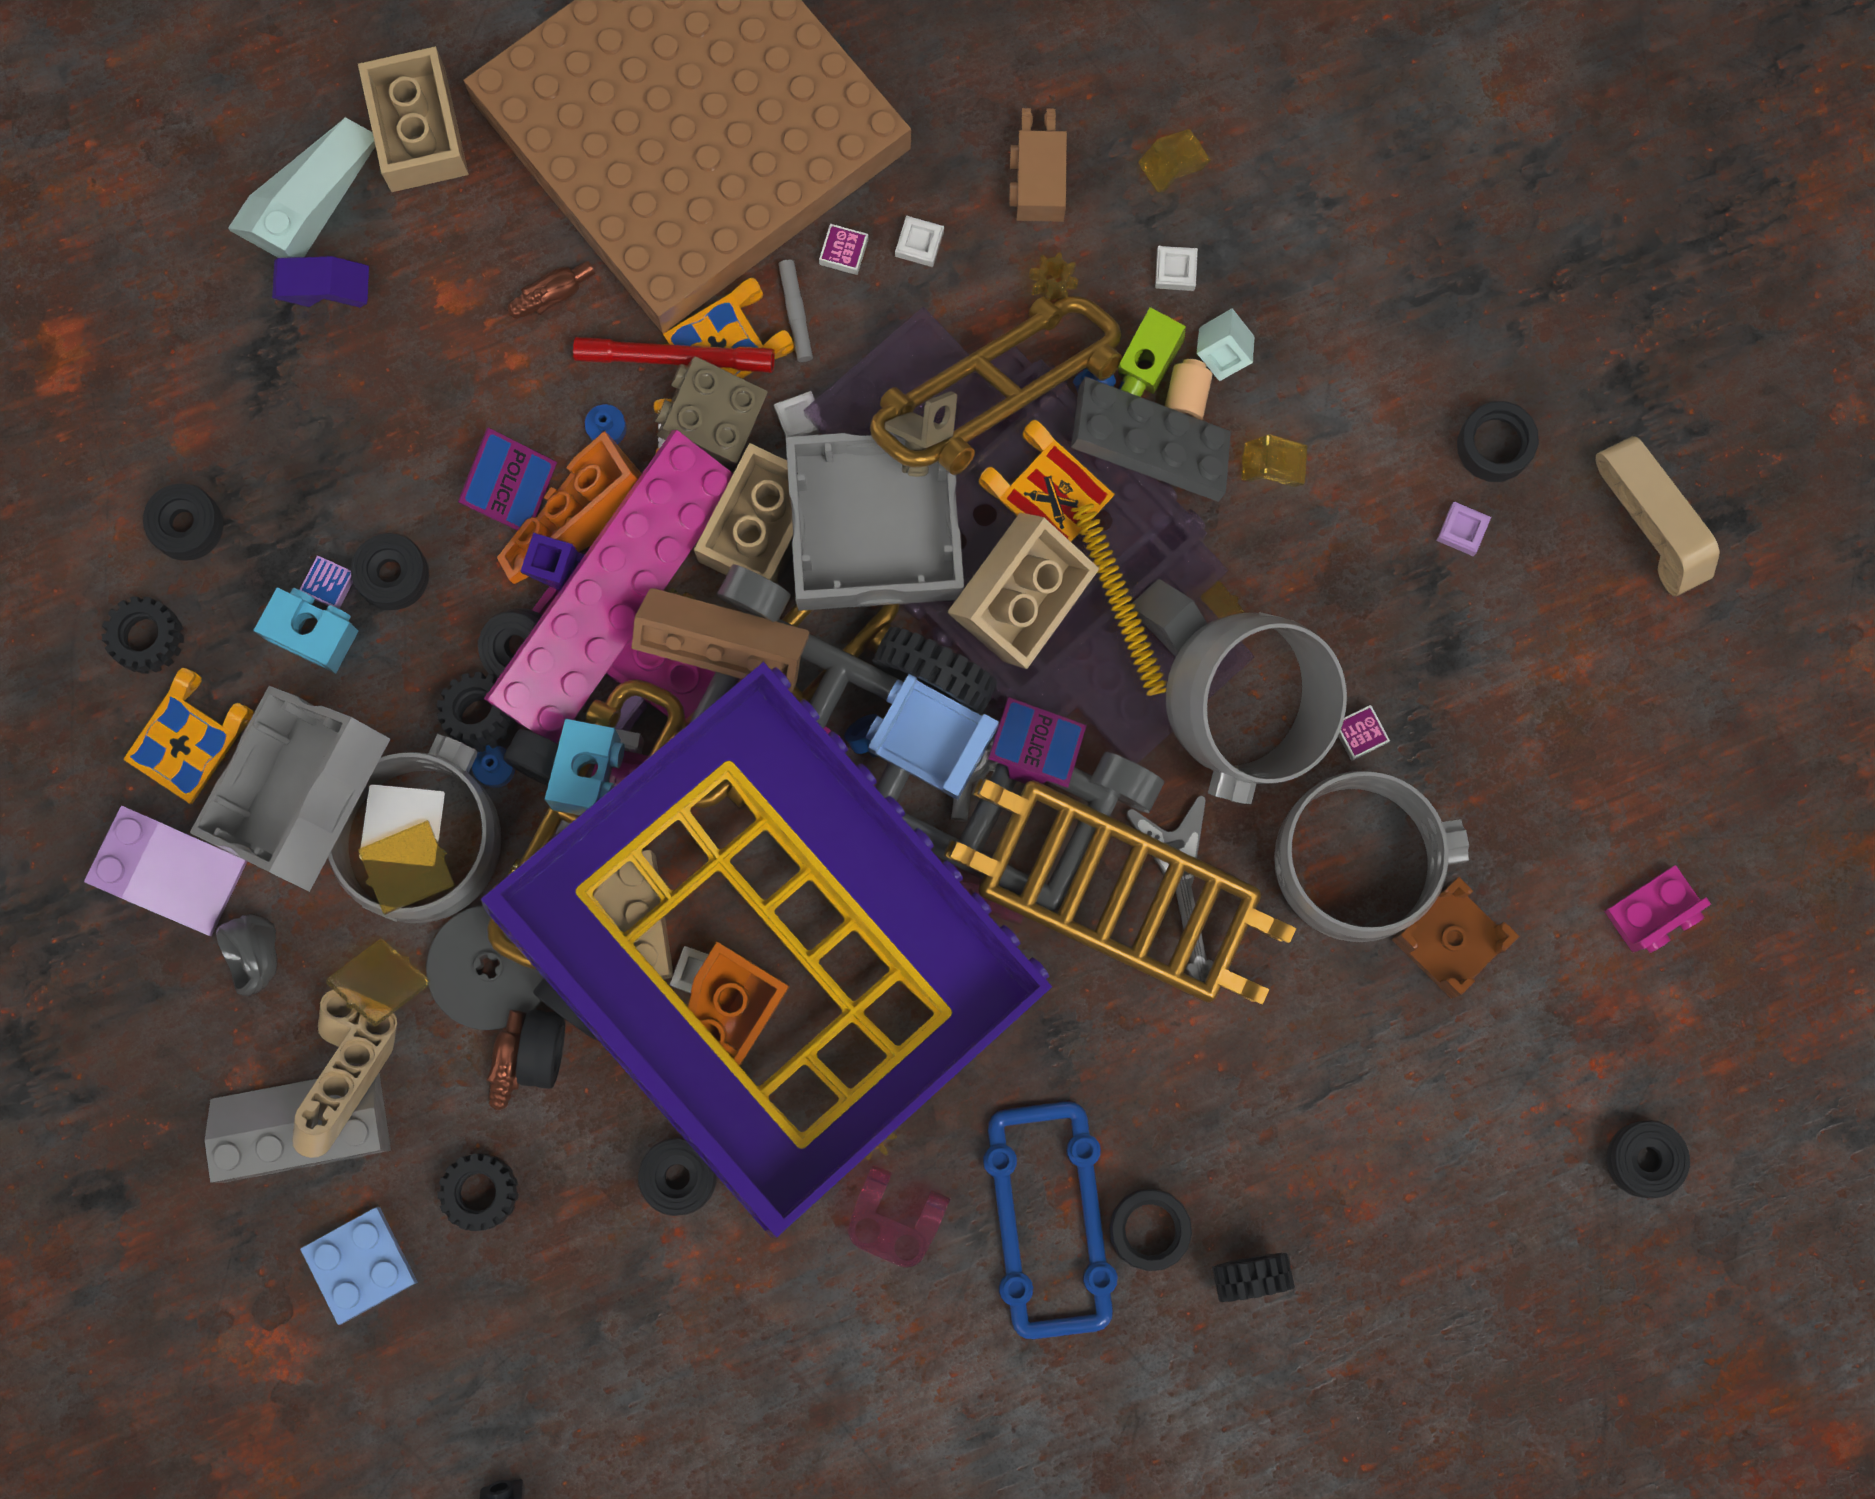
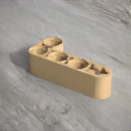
(1662, 513)
(356, 1045)

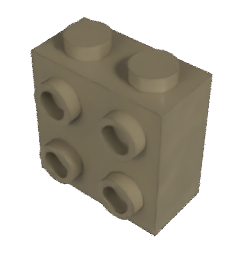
(711, 410)

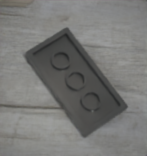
(1151, 439)

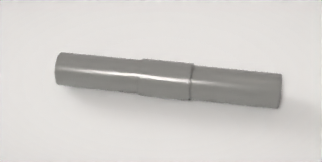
(795, 311)

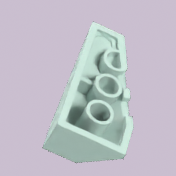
(300, 198)

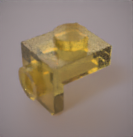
(1173, 158)
(1274, 460)

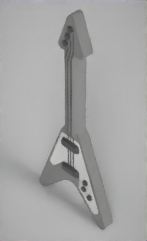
(1187, 840)

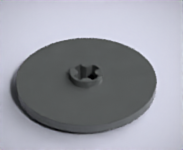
(456, 979)

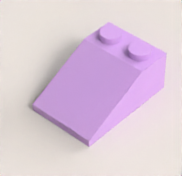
(165, 871)

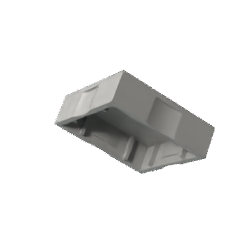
(868, 527)
(290, 786)

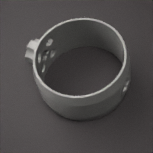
(1314, 728)
(445, 757)
(1444, 843)

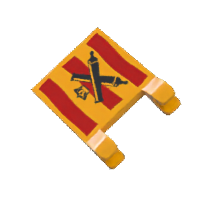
(1049, 485)

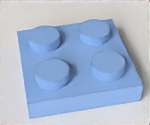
(358, 1265)

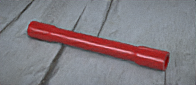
(608, 351)

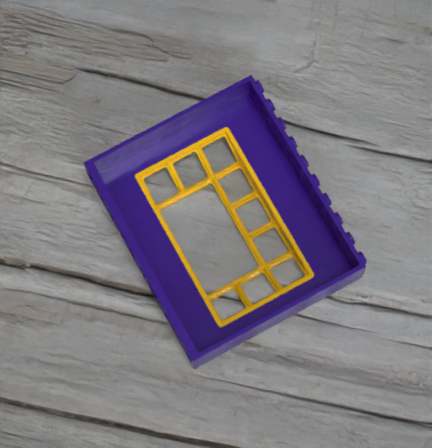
(860, 860)

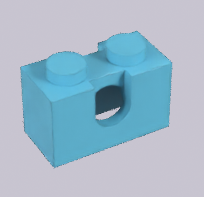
(323, 646)
(578, 746)

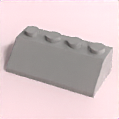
(254, 1132)

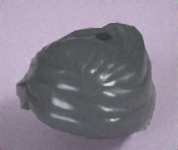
(249, 952)

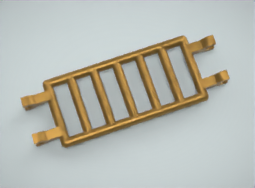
(1100, 939)

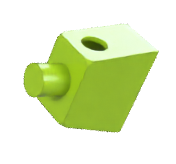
(1156, 342)

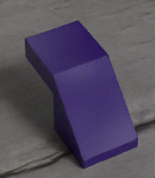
(318, 278)
(550, 560)

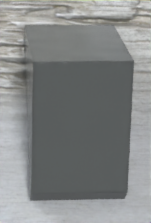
(1169, 615)

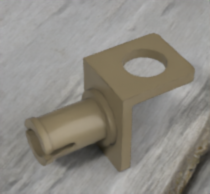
(923, 431)

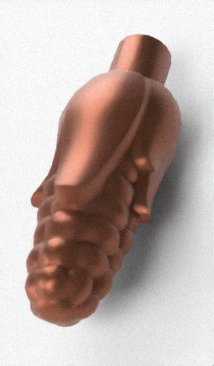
(550, 290)
(504, 1061)

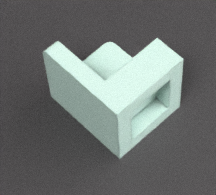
(1225, 344)

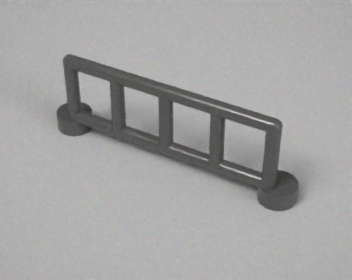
(1112, 781)

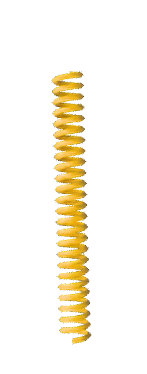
(1120, 601)

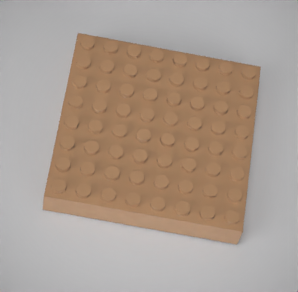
(688, 133)

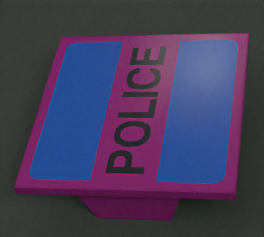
(506, 480)
(1036, 744)

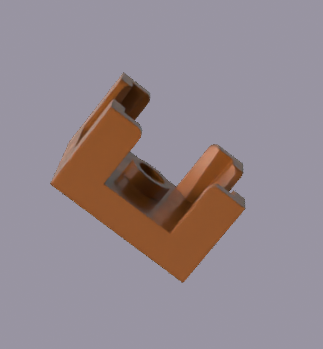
(1454, 939)

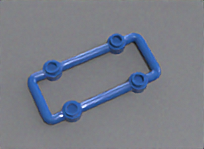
(1098, 1276)

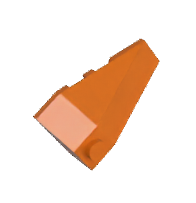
(580, 506)
(734, 999)

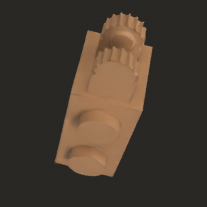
(1040, 170)

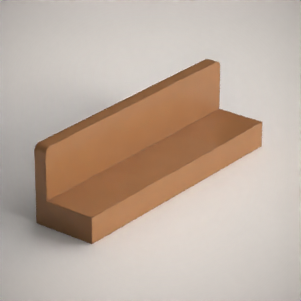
(716, 636)

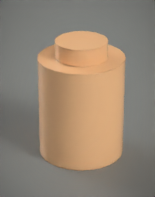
(1189, 388)

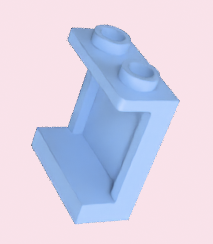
(931, 736)

